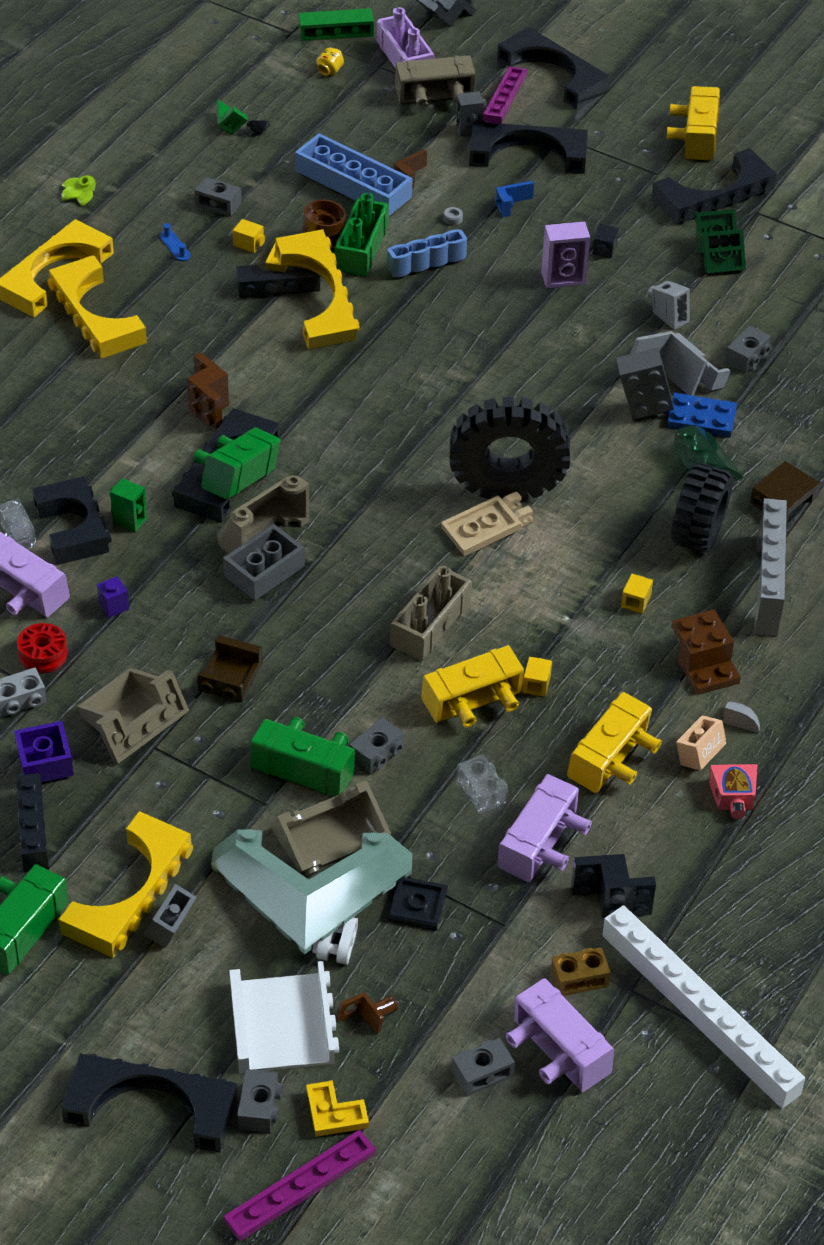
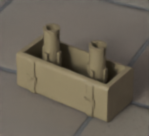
(434, 79)
(430, 613)

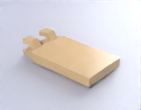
(487, 523)

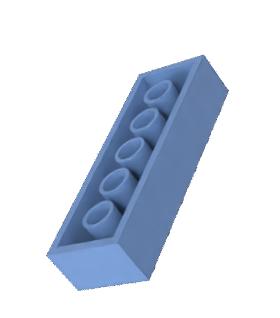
(352, 172)

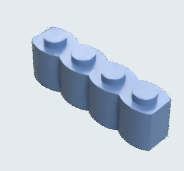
(426, 253)

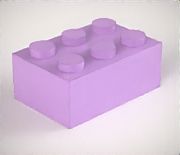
(565, 254)

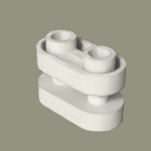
(344, 949)

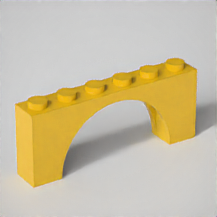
(73, 241)
(313, 252)
(105, 335)
(109, 926)

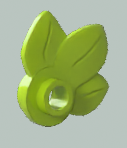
(79, 188)

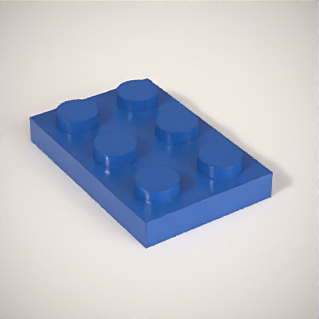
(709, 414)

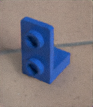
(512, 193)

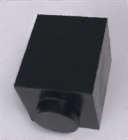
(605, 241)

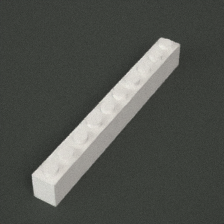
(703, 1007)

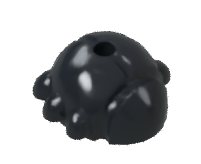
(258, 126)

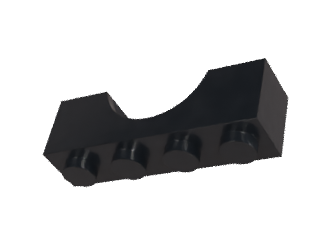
(256, 282)
(31, 821)

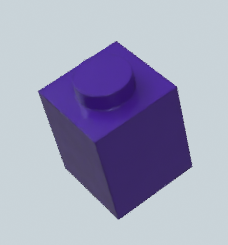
(113, 596)

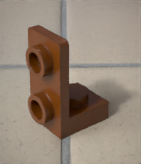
(412, 164)

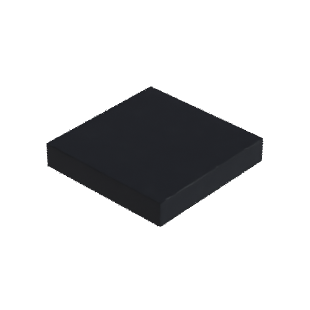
(418, 903)

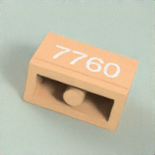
(701, 742)

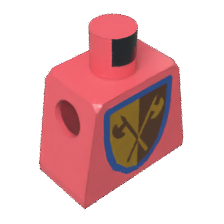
(734, 787)

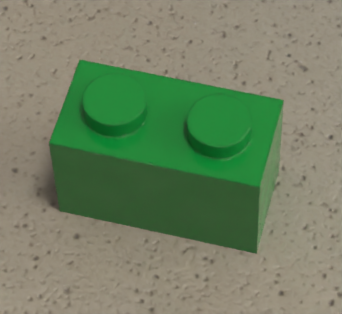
(128, 505)

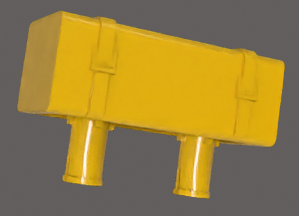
(701, 123)
(472, 685)
(610, 742)

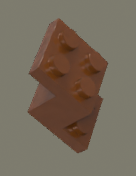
(208, 391)
(706, 652)

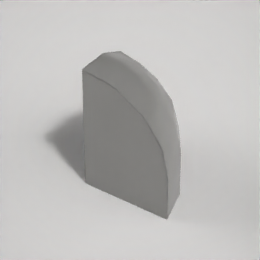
(741, 717)

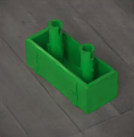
(362, 235)
(238, 462)
(303, 756)
(28, 913)

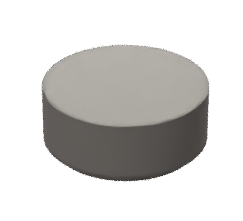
(452, 216)

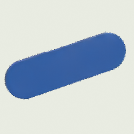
(174, 244)

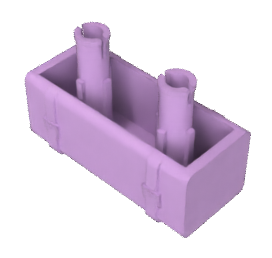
(401, 39)
(30, 579)
(539, 827)
(562, 1035)

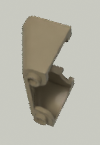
(282, 502)
(329, 828)

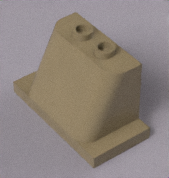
(133, 710)

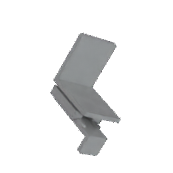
(683, 361)

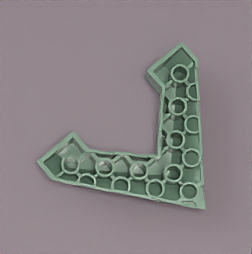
(316, 906)

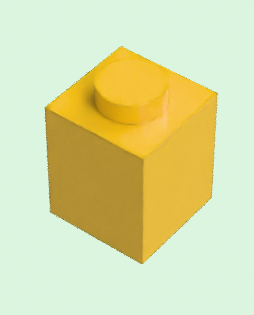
(248, 236)
(637, 593)
(537, 676)

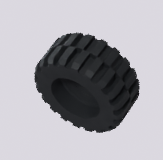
(701, 507)

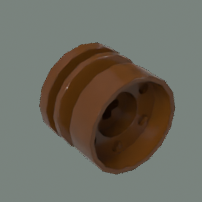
(326, 216)

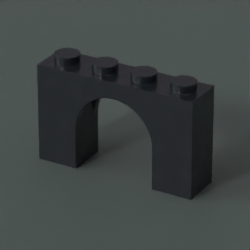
(76, 498)

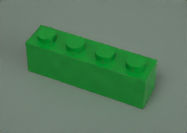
(336, 24)

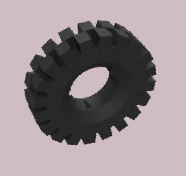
(492, 473)

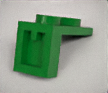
(229, 118)

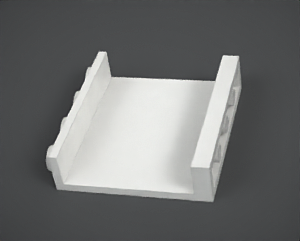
(283, 1021)

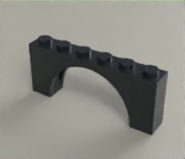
(532, 46)
(566, 143)
(682, 202)
(189, 493)
(102, 1079)

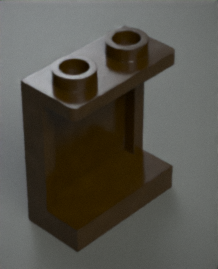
(785, 484)
(231, 669)

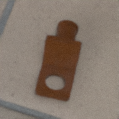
(370, 1011)

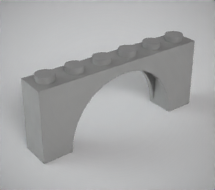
(772, 544)

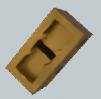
(581, 976)

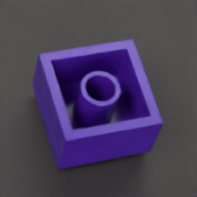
(44, 751)

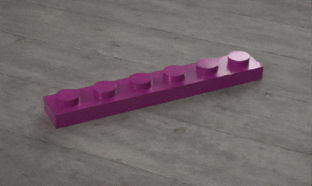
(504, 95)
(299, 1185)

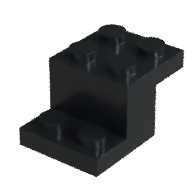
(448, 9)
(611, 882)

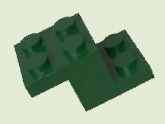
(720, 241)

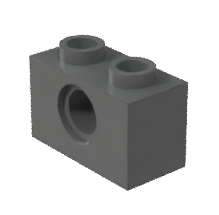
(469, 110)
(218, 196)
(748, 349)
(377, 745)
(170, 915)
(475, 1078)
(255, 1115)

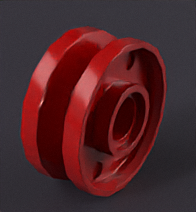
(42, 647)

